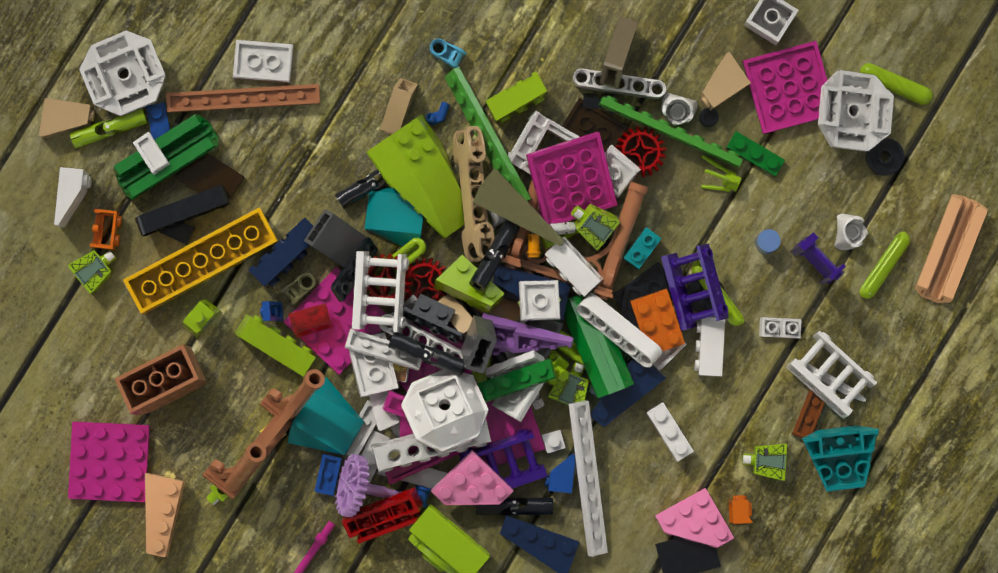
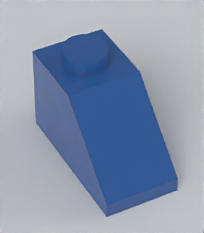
(562, 476)

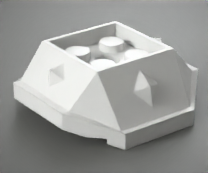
(103, 68)
(870, 106)
(445, 428)

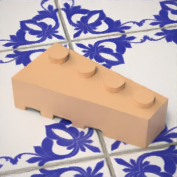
(162, 507)

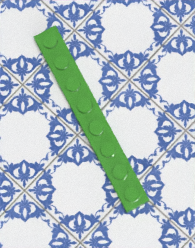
(477, 117)
(678, 134)

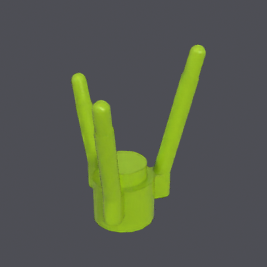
(730, 179)

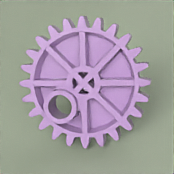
(354, 485)

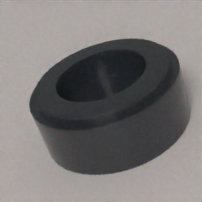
(708, 118)

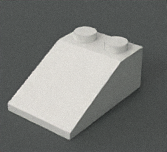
(71, 191)

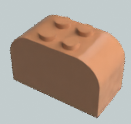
(161, 380)

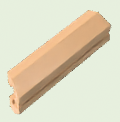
(951, 249)

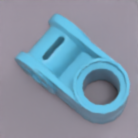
(448, 53)

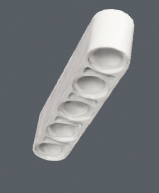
(628, 90)
(619, 330)
(432, 340)

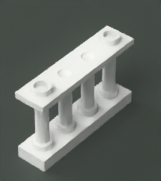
(363, 280)
(828, 393)

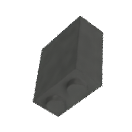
(334, 238)
(478, 344)

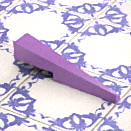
(519, 337)

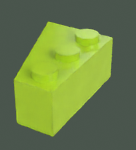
(517, 98)
(456, 283)

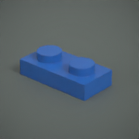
(158, 119)
(272, 311)
(328, 474)

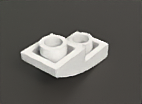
(780, 327)

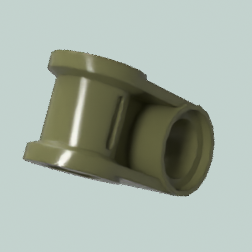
(298, 289)

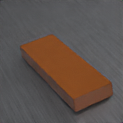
(808, 415)

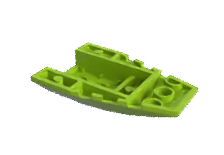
(422, 174)

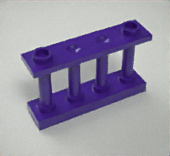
(818, 259)
(678, 289)
(517, 476)

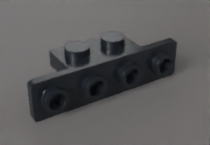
(346, 279)
(433, 316)

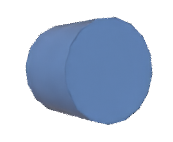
(767, 241)

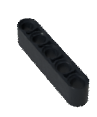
(182, 210)

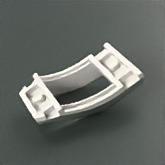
(532, 136)

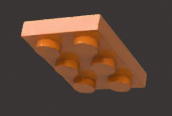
(658, 319)

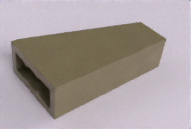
(618, 52)

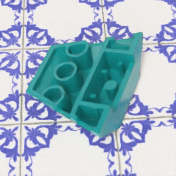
(392, 217)
(326, 422)
(842, 455)

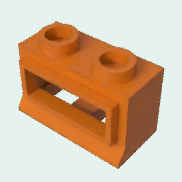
(98, 228)
(739, 510)

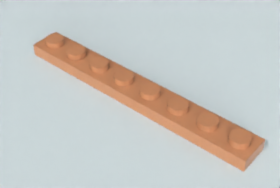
(243, 98)

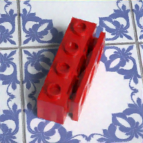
(385, 510)

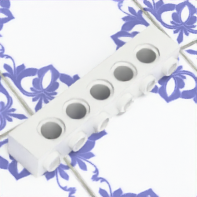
(383, 449)

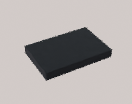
(651, 280)
(686, 556)

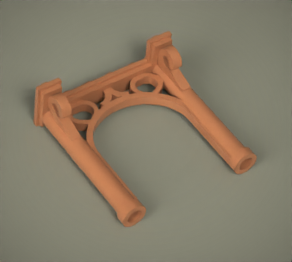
(615, 248)
(284, 412)

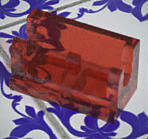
(310, 320)

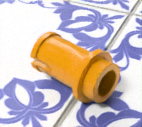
(533, 245)

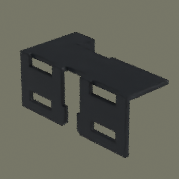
(592, 103)

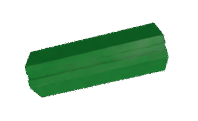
(179, 145)
(598, 353)

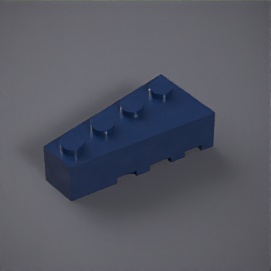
(283, 255)
(508, 282)
(616, 403)
(545, 545)

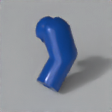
(439, 116)

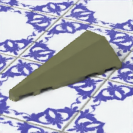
(502, 199)

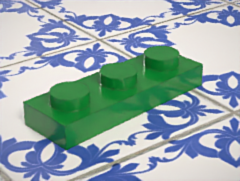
(755, 153)

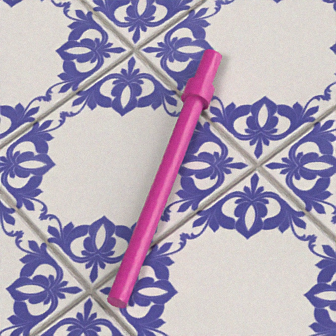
(320, 539)

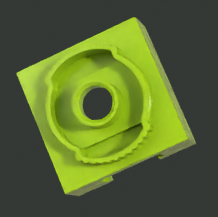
(446, 544)

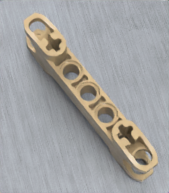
(469, 158)

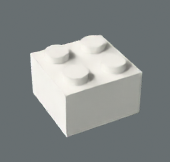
(771, 19)

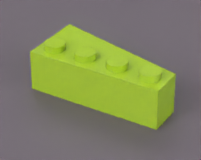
(275, 345)

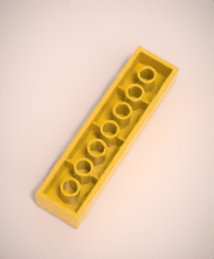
(201, 261)

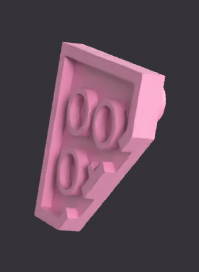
(472, 484)
(696, 521)

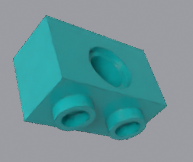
(642, 248)

